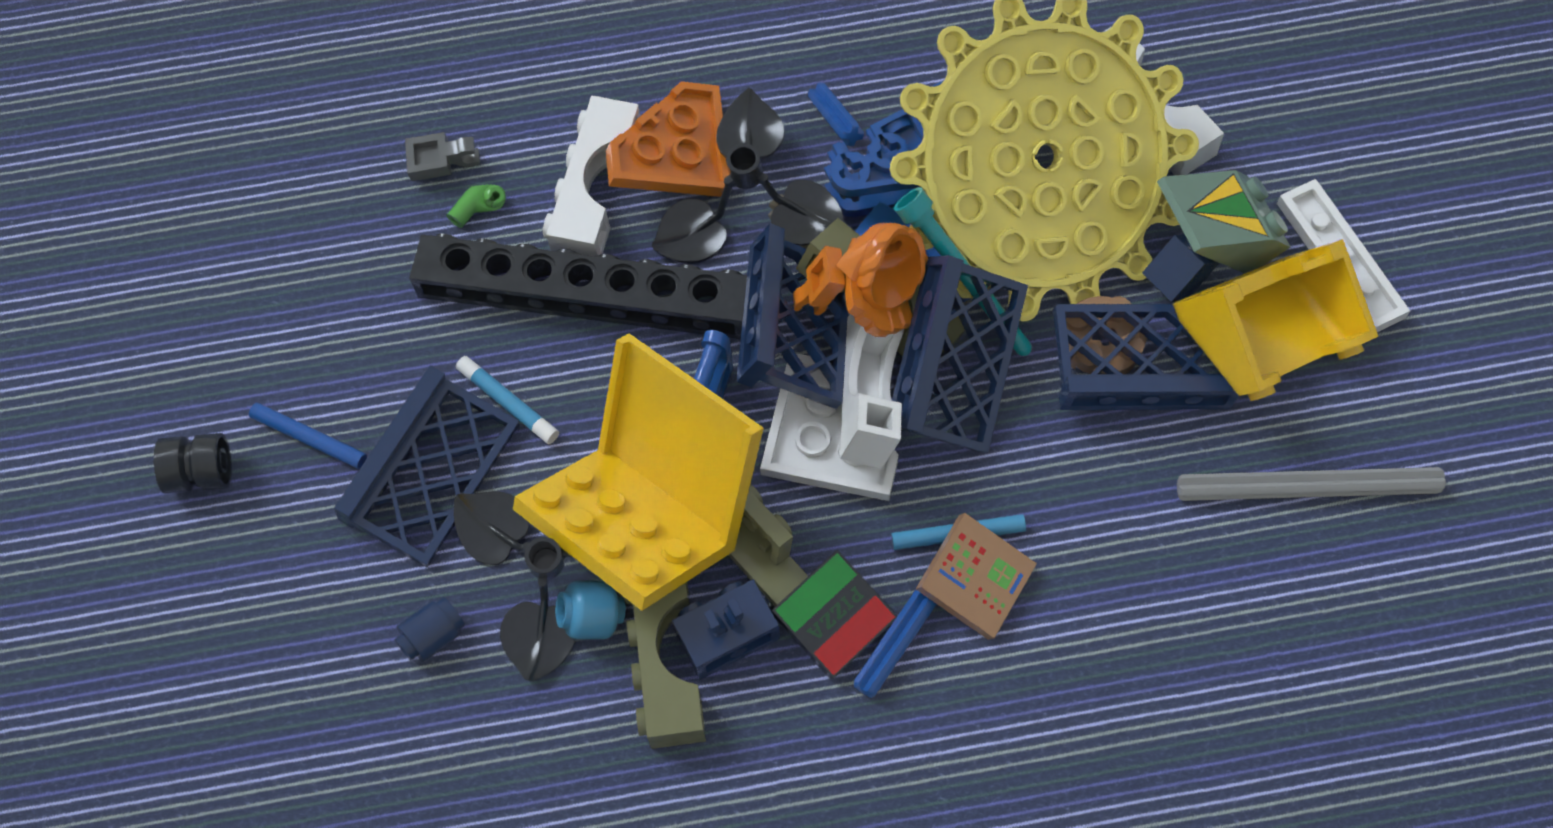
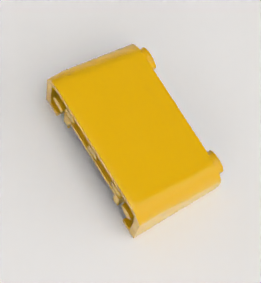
(1280, 318)

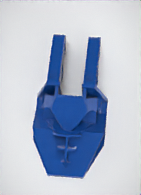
(874, 181)

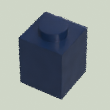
(1178, 269)

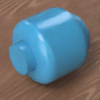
(589, 610)

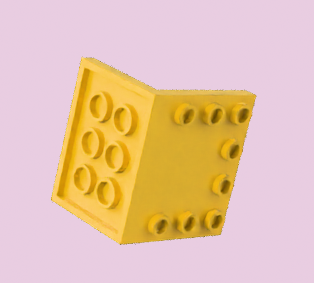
(660, 488)

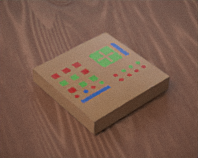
(976, 576)

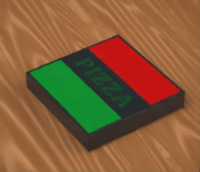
(833, 614)

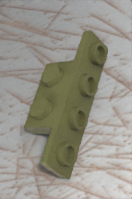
(765, 550)

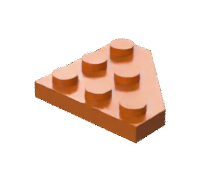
(672, 145)

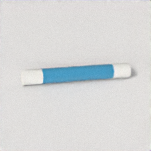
(507, 400)

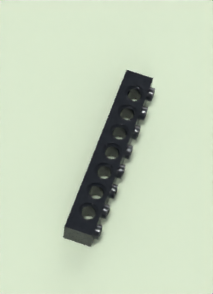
(557, 295)

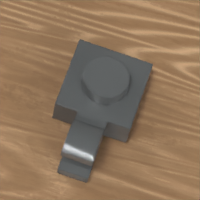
(433, 154)

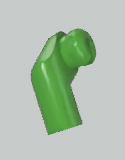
(476, 200)

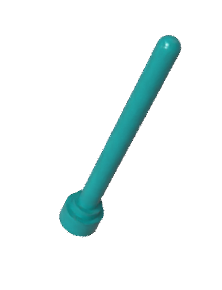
(916, 210)

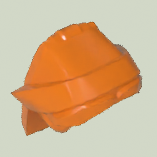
(882, 276)

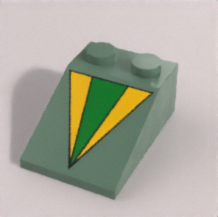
(1226, 217)

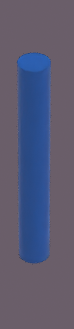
(307, 435)

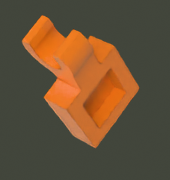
(822, 282)

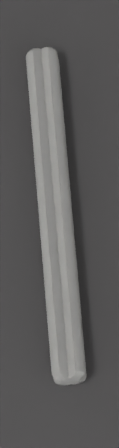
(1311, 483)

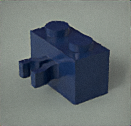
(726, 628)

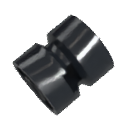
(184, 464)

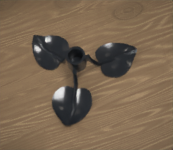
(745, 134)
(528, 631)

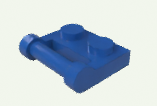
(715, 363)

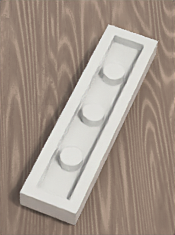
(1321, 223)

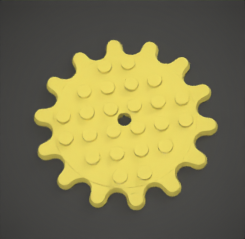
(1060, 89)

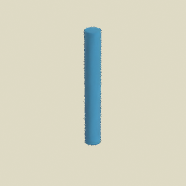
(937, 534)

